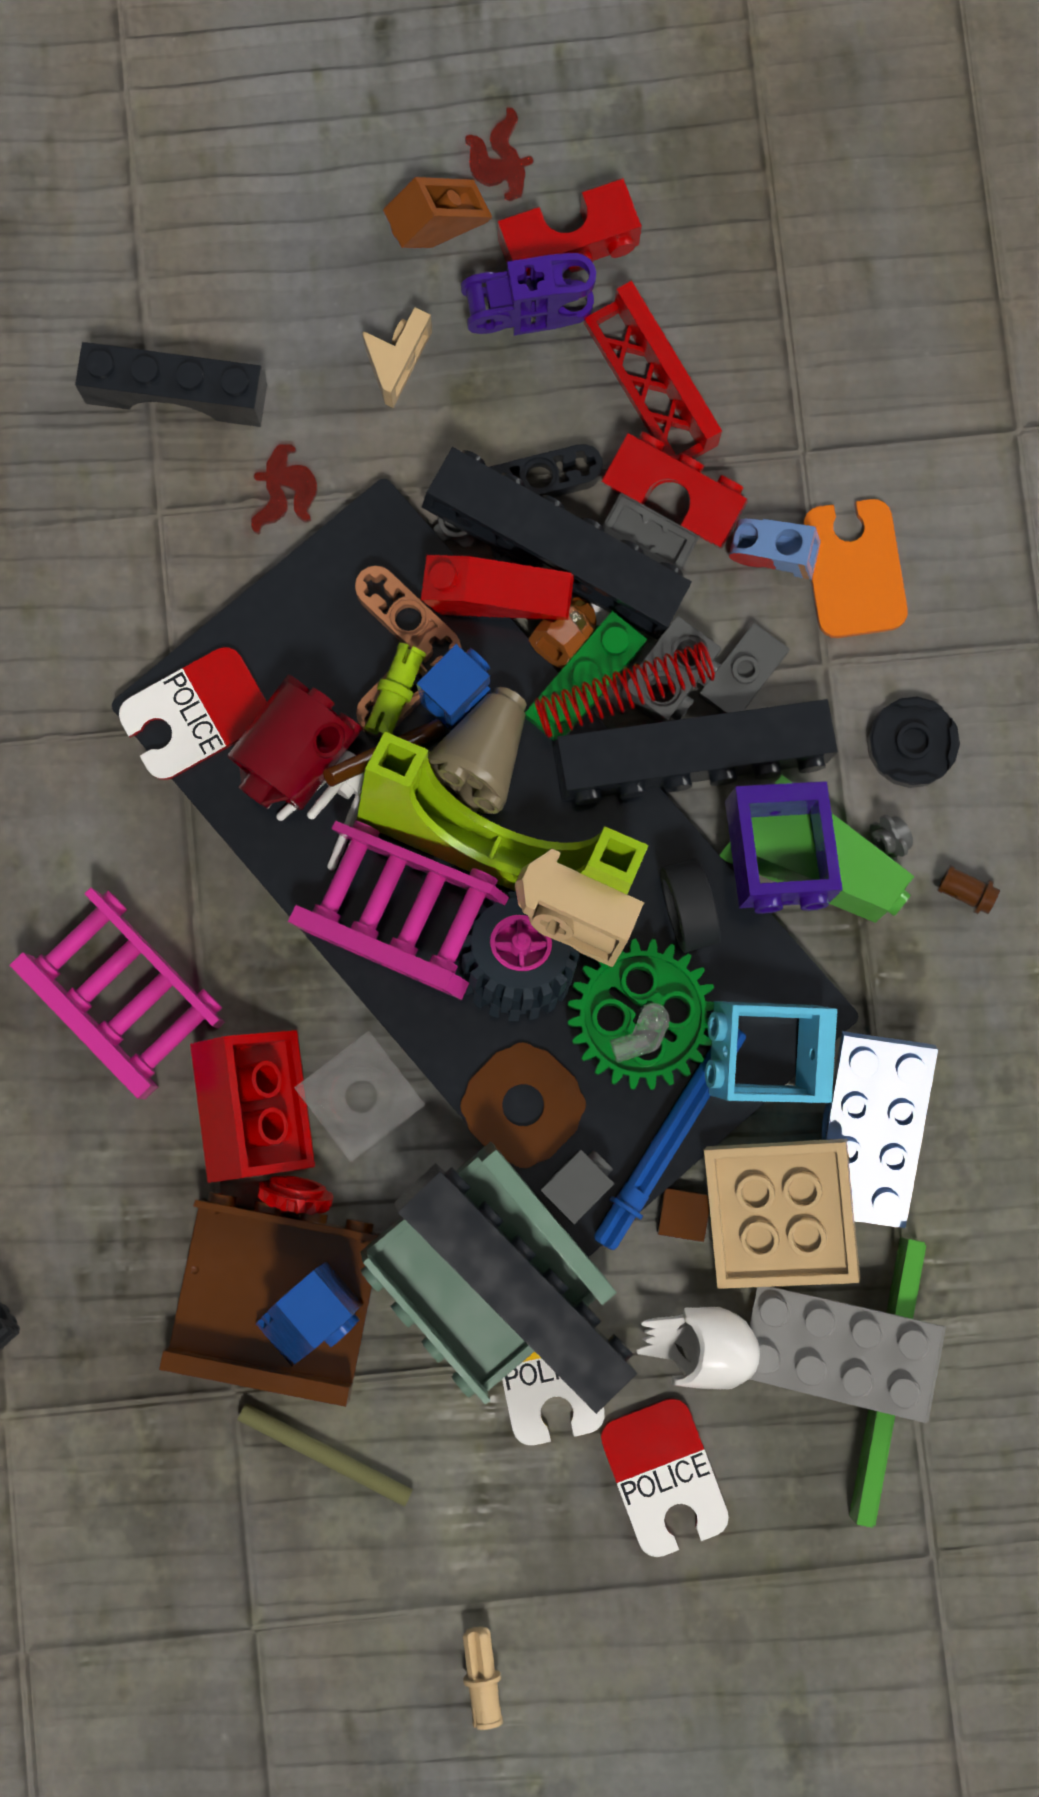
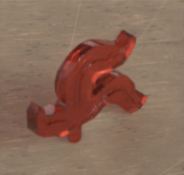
(495, 171)
(294, 477)

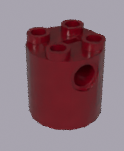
(291, 745)

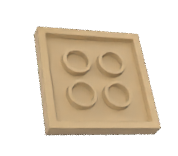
(782, 1214)

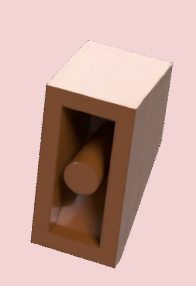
(435, 211)

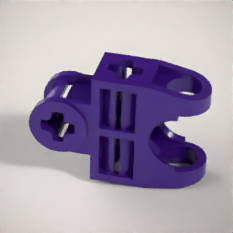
(518, 297)

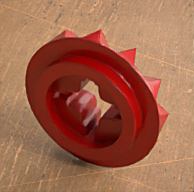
(295, 1195)

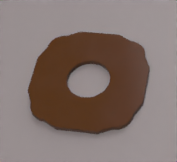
(561, 1097)

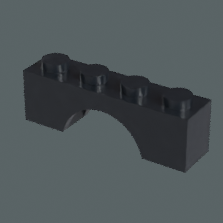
(134, 376)

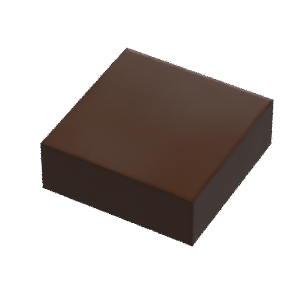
(683, 1215)

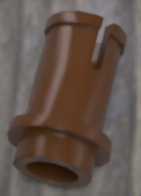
(969, 890)

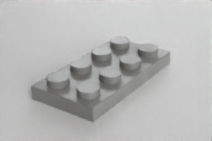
(847, 1352)

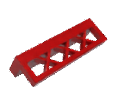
(666, 366)

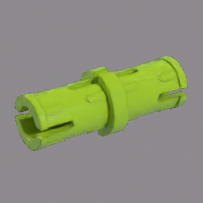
(395, 689)

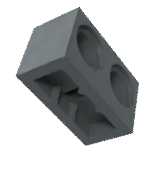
(676, 637)

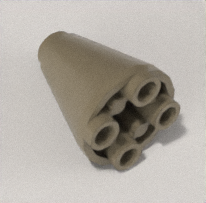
(481, 752)

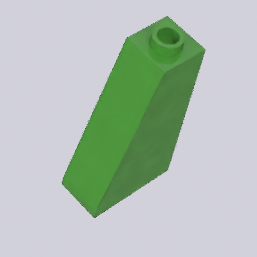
(868, 876)

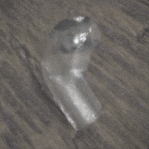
(646, 1035)

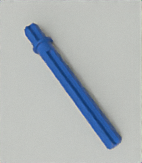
(656, 1158)

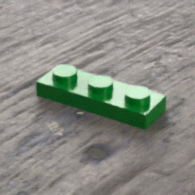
(606, 651)

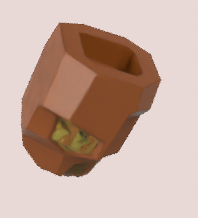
(561, 639)

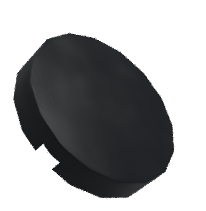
(913, 742)

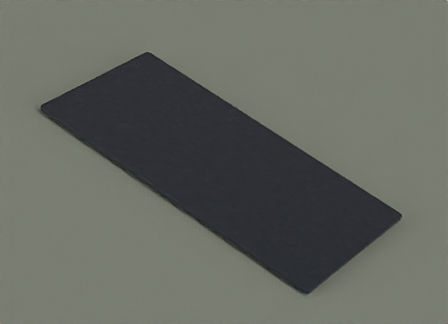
(313, 627)

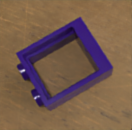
(782, 800)

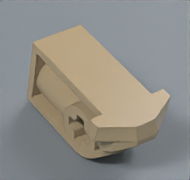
(576, 908)

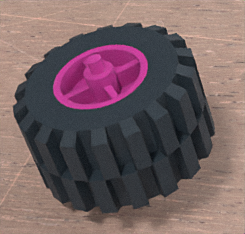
(513, 963)

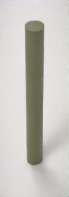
(325, 1454)

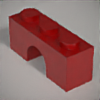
(608, 229)
(643, 467)

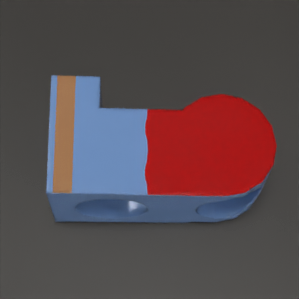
(776, 546)

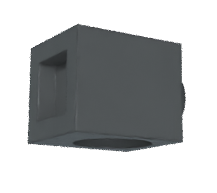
(579, 1184)

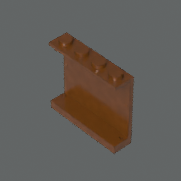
(237, 1271)

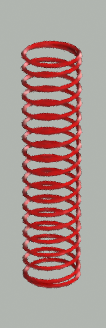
(541, 706)

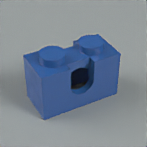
(454, 685)

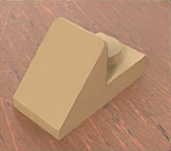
(395, 363)

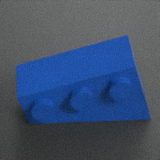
(311, 1313)

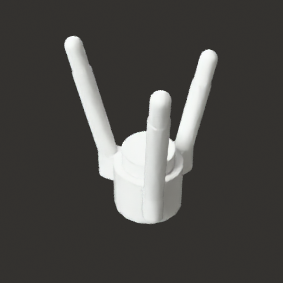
(345, 789)

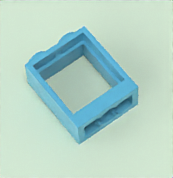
(814, 1053)

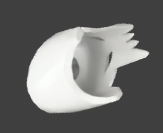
(715, 1342)

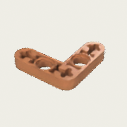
(429, 630)

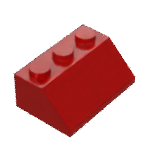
(249, 1105)

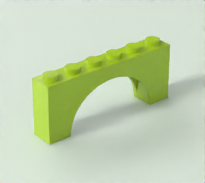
(413, 807)

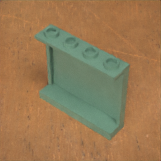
(447, 1308)

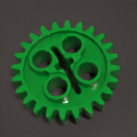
(668, 981)

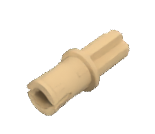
(482, 1679)

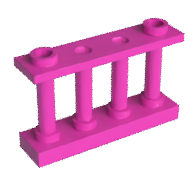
(401, 952)
(105, 1037)

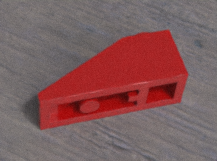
(495, 588)

